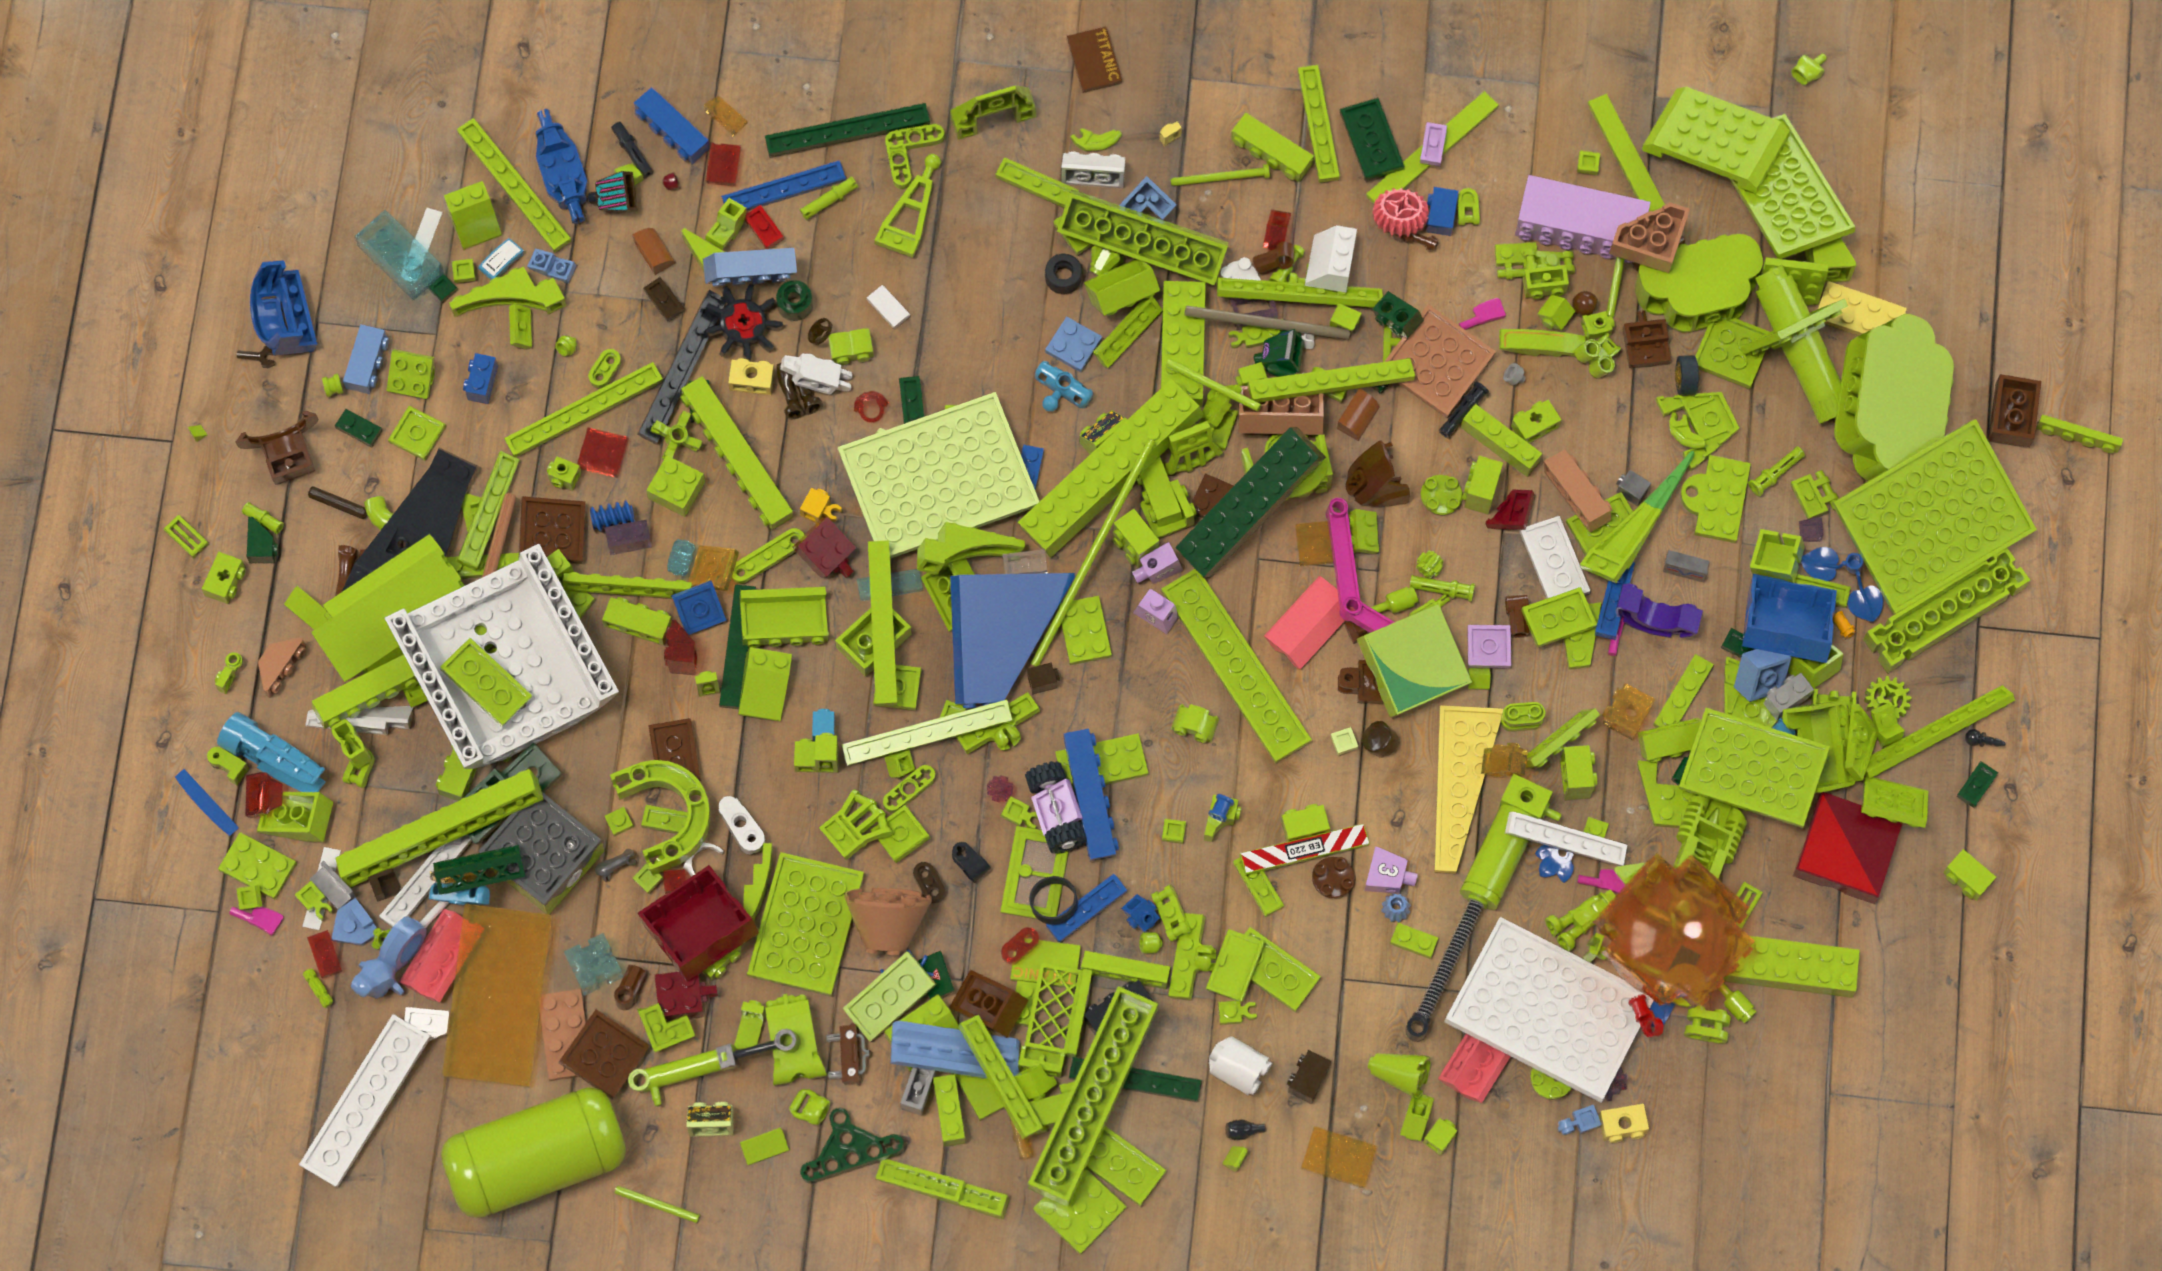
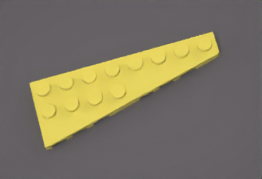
(1461, 747)

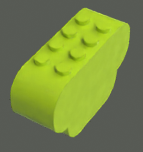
(1702, 282)

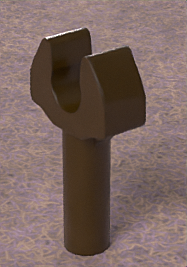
(260, 356)

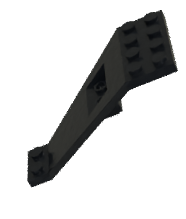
(428, 509)

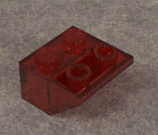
(682, 651)

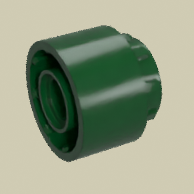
(798, 310)

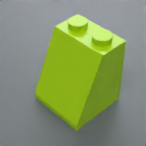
(472, 215)
(1836, 256)

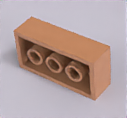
(1281, 414)

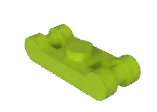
(1548, 259)
(1171, 912)

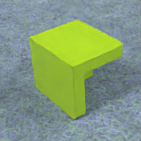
(1345, 317)

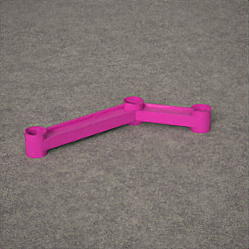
(1346, 571)

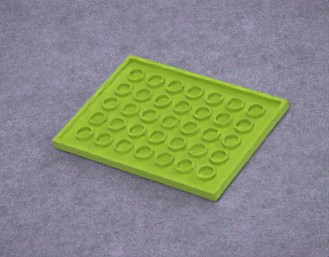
(1934, 516)

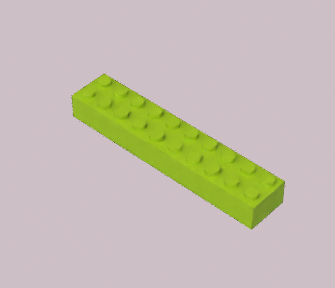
(1106, 469)
(1093, 1096)

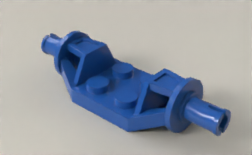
(560, 166)

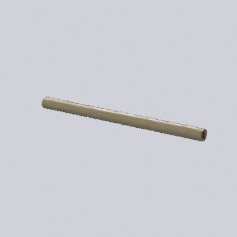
(1266, 322)

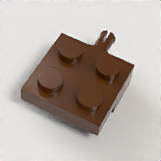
(1646, 342)

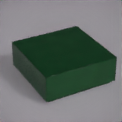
(443, 288)

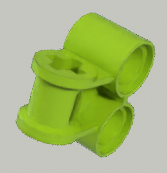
(1600, 353)

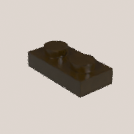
(663, 299)

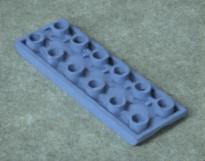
(944, 1049)

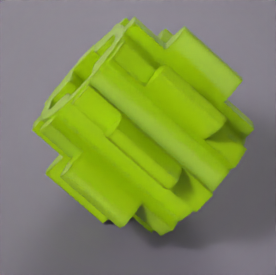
(1429, 564)

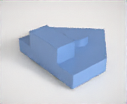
(353, 925)

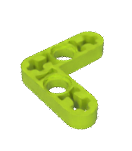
(900, 149)

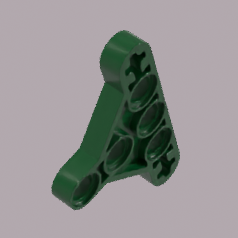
(859, 1145)

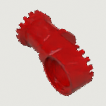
(1645, 1016)

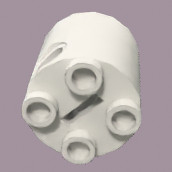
(1238, 1065)

